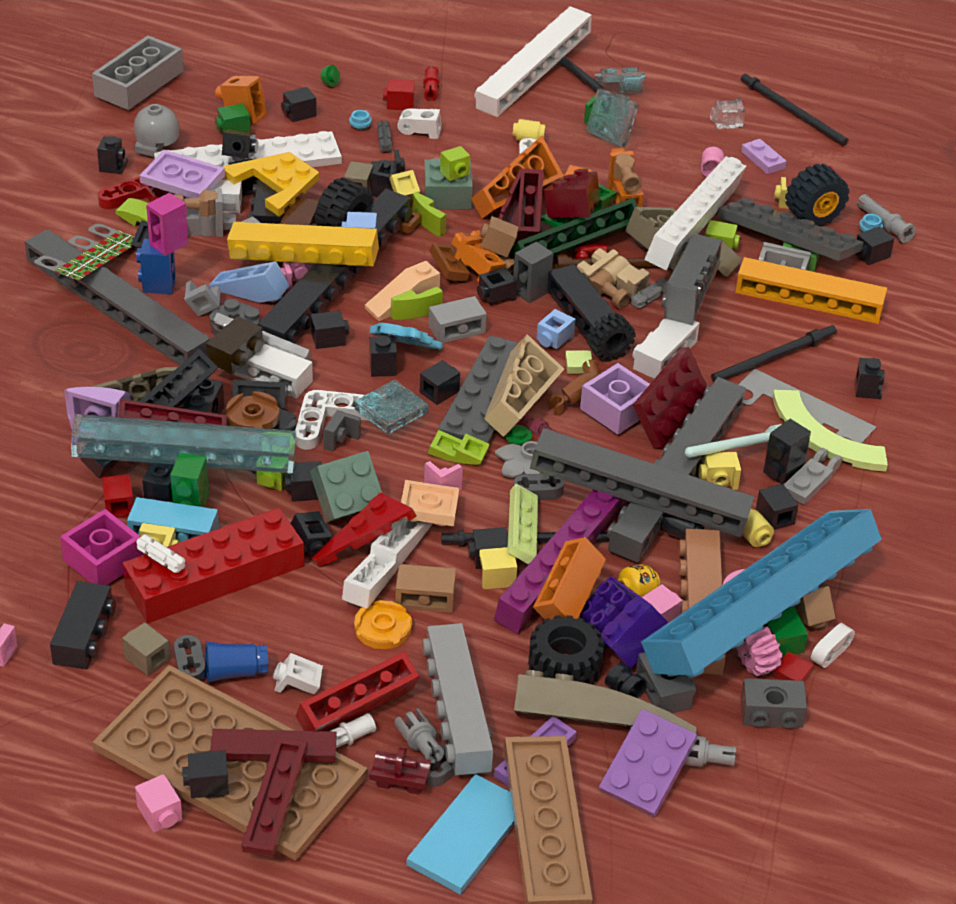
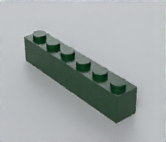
(582, 231)

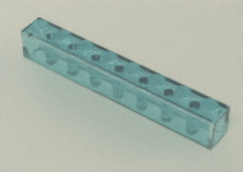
(163, 440)

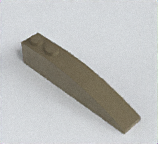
(582, 701)

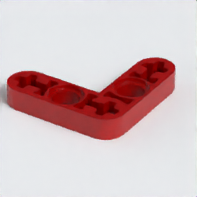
(116, 195)

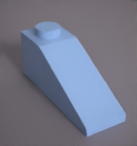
(253, 283)

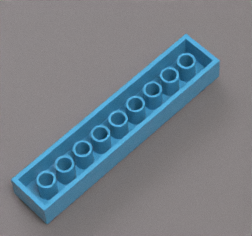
(760, 593)

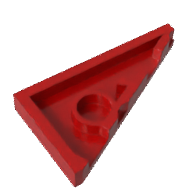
(363, 528)

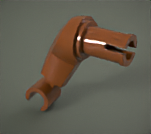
(573, 391)

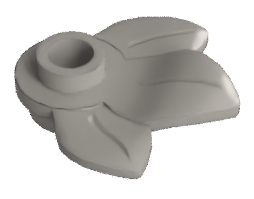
(517, 459)

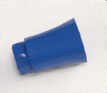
(234, 660)

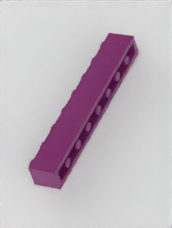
(587, 521)

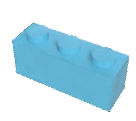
(186, 519)

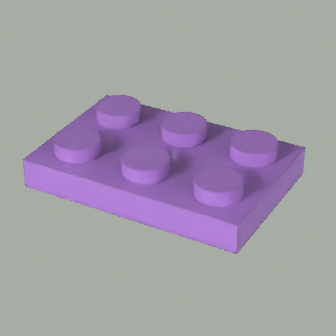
(648, 763)

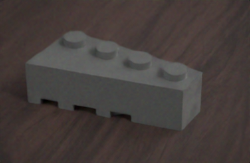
(691, 279)

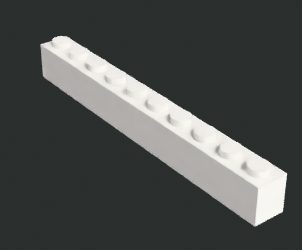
(695, 212)

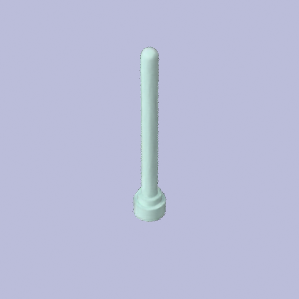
(730, 444)

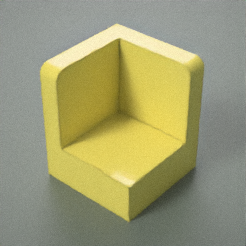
(405, 183)
(498, 568)

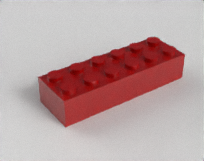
(215, 565)

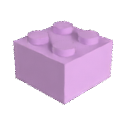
(611, 398)

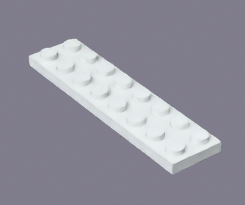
(314, 149)

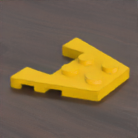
(281, 172)

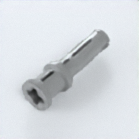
(892, 222)

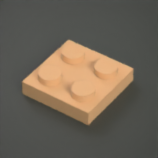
(431, 502)

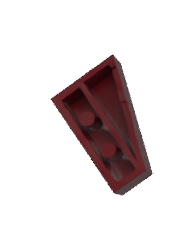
(573, 195)
(524, 203)

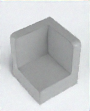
(202, 298)

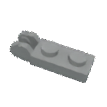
(812, 476)

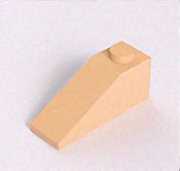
(415, 278)

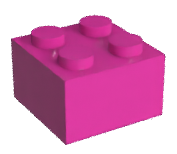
(100, 547)

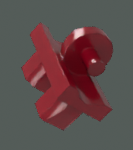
(400, 770)

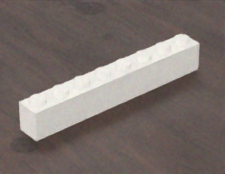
(533, 61)

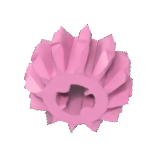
(760, 652)

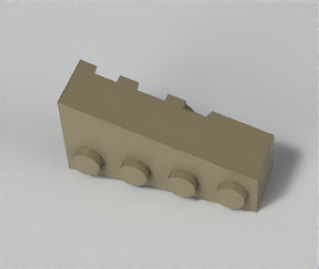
(646, 223)

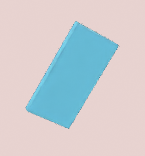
(465, 835)

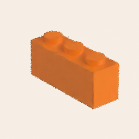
(570, 580)

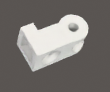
(420, 121)

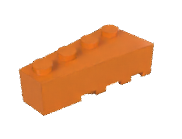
(495, 192)

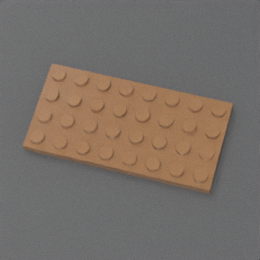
(178, 719)

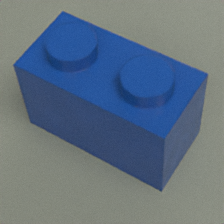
(156, 270)

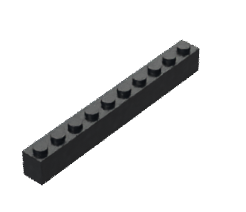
(325, 281)

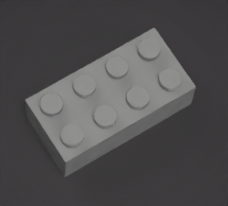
(137, 72)

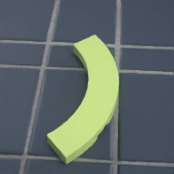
(863, 456)

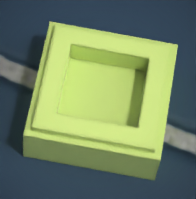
(575, 360)

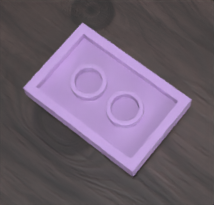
(181, 174)

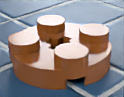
(241, 410)

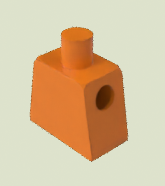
(246, 91)

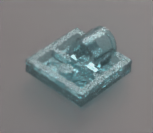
(630, 78)
(612, 117)
(391, 406)

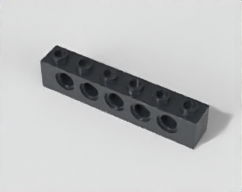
(157, 480)

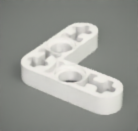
(326, 406)

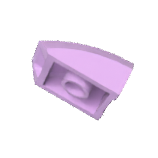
(93, 401)

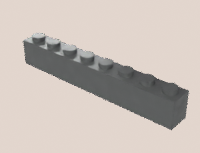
(642, 482)

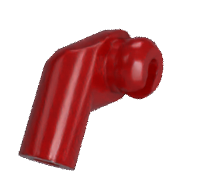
(584, 251)

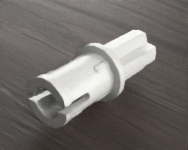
(355, 729)

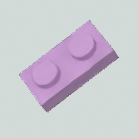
(763, 156)

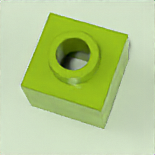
(455, 163)

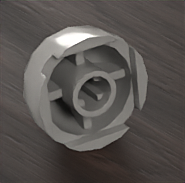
(156, 125)

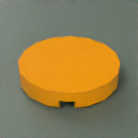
(383, 625)

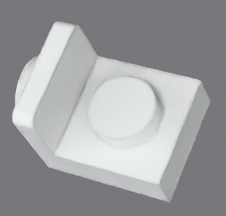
(298, 673)

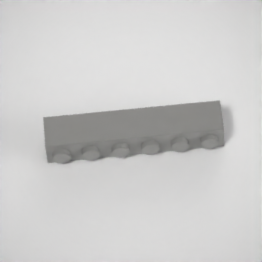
(458, 700)

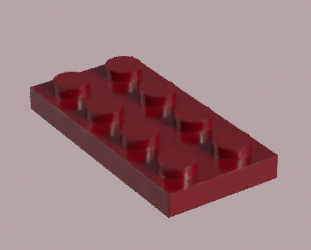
(670, 397)

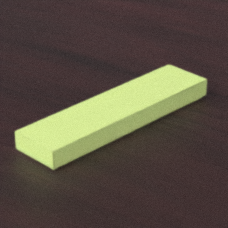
(523, 524)

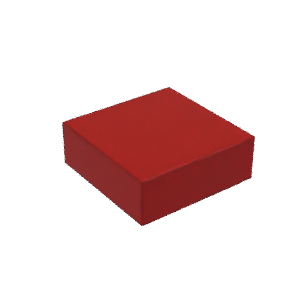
(793, 668)

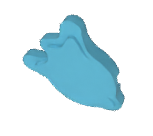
(406, 335)

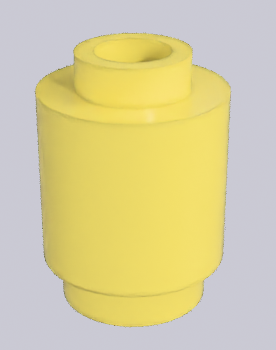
(528, 129)
(757, 529)

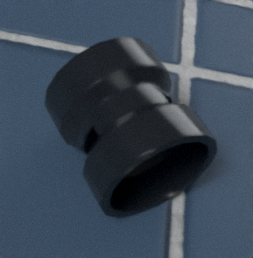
(623, 680)

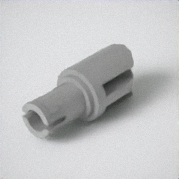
(420, 734)
(705, 752)

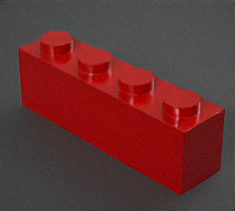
(358, 694)

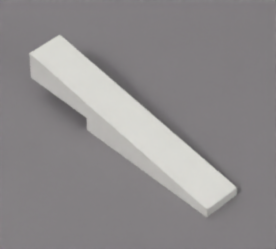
(384, 559)

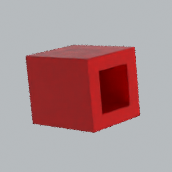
(399, 94)
(118, 495)

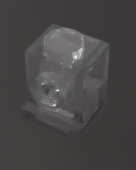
(728, 114)

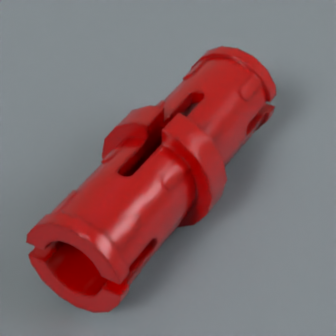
(431, 83)

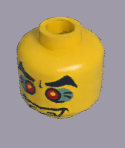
(639, 579)

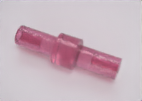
(536, 424)

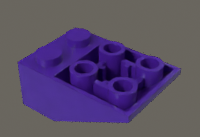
(622, 619)

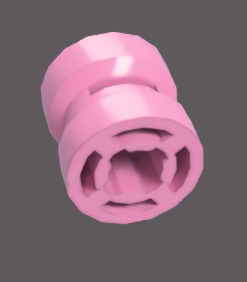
(710, 160)

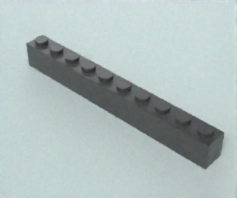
(120, 301)
(707, 424)

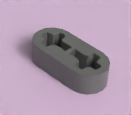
(541, 485)
(194, 659)

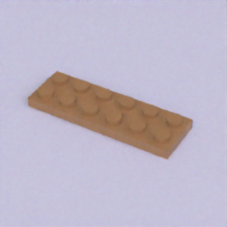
(546, 821)

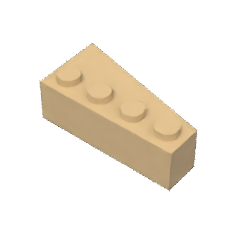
(522, 383)

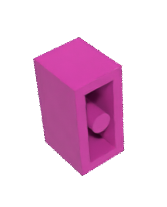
(167, 224)

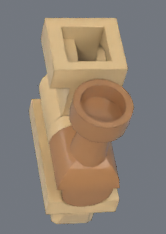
(614, 276)

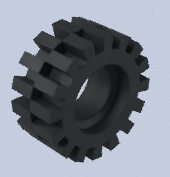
(610, 326)

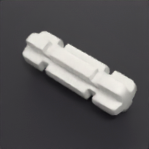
(161, 553)

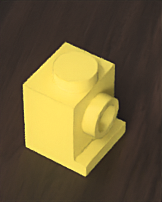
(721, 469)

